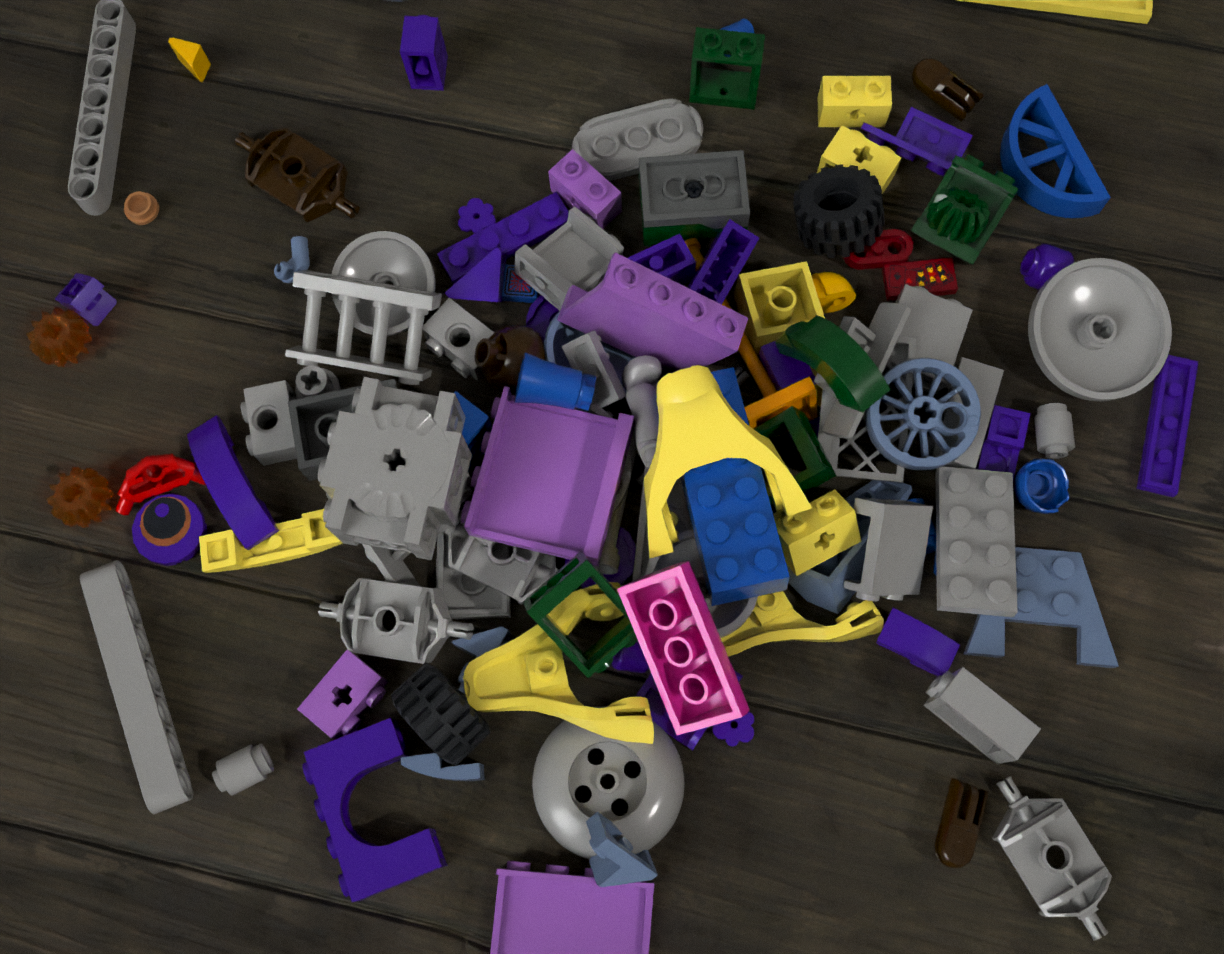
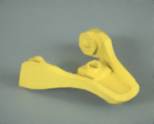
(698, 430)
(777, 621)
(533, 676)

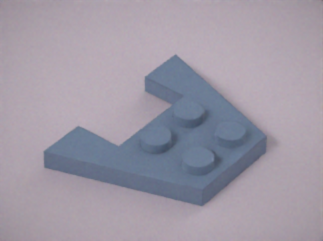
(1050, 592)

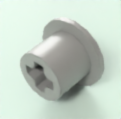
(315, 381)

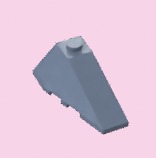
(825, 582)

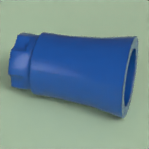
(553, 384)

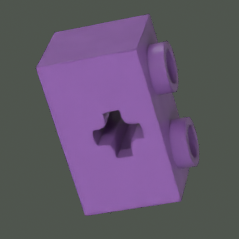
(585, 188)
(326, 706)

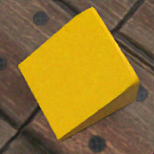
(191, 56)

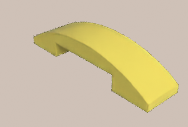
(294, 540)

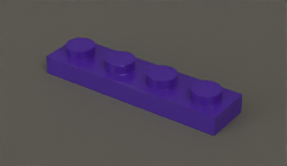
(510, 234)

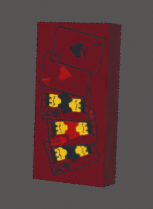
(934, 275)

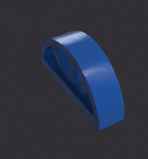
(1064, 147)

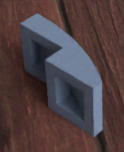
(435, 767)

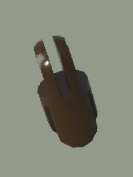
(945, 88)
(960, 824)

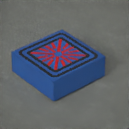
(515, 288)

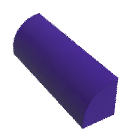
(723, 262)

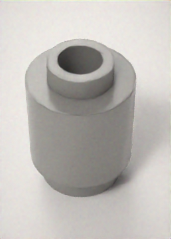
(1054, 430)
(242, 769)

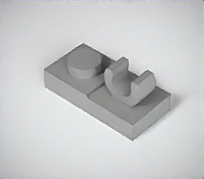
(589, 356)

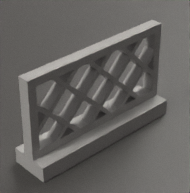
(831, 443)

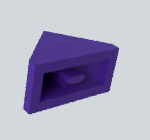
(483, 281)
(782, 368)

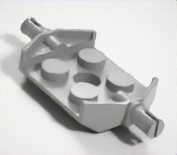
(513, 577)
(420, 616)
(1026, 835)

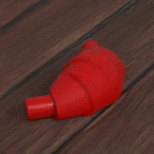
(153, 477)

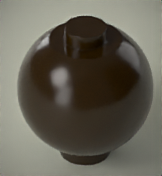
(504, 352)

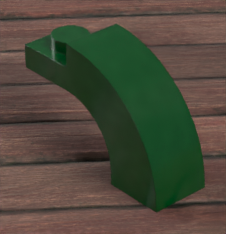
(837, 360)

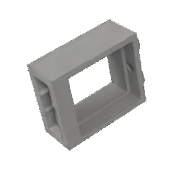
(980, 716)

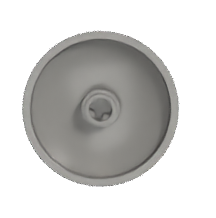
(1100, 329)

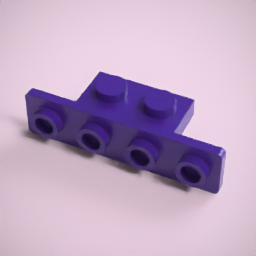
(924, 138)

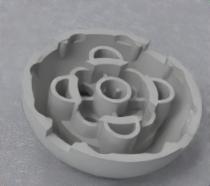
(651, 797)

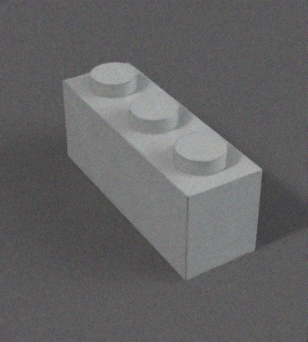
(986, 382)

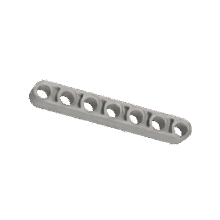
(102, 107)
(136, 687)

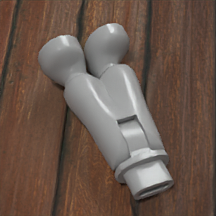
(640, 382)

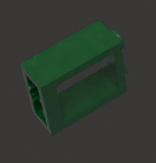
(707, 83)
(796, 422)
(559, 587)

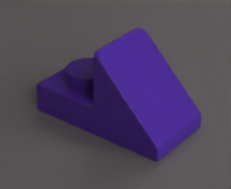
(87, 298)

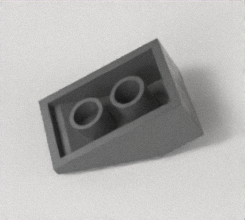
(311, 424)

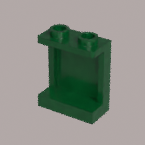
(994, 189)

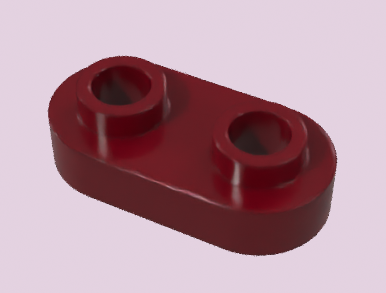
(878, 253)

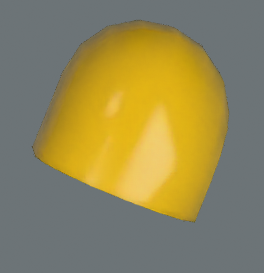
(833, 291)

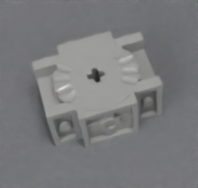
(395, 468)

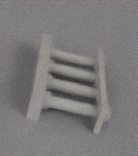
(384, 298)

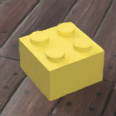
(775, 301)

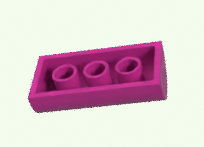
(683, 649)

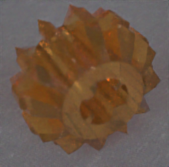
(59, 337)
(80, 511)

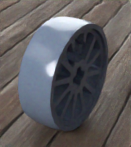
(968, 412)

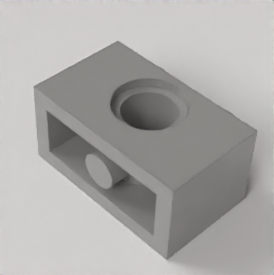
(448, 326)
(260, 406)

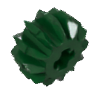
(958, 215)

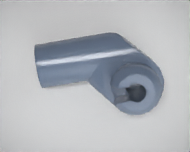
(298, 262)

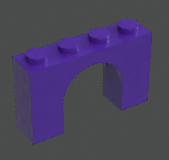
(335, 772)

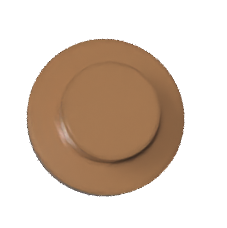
(141, 208)

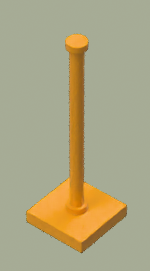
(800, 394)

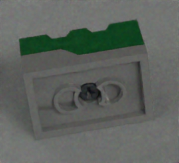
(692, 195)

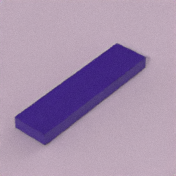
(1167, 427)

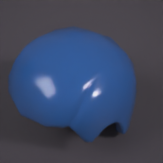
(1042, 486)

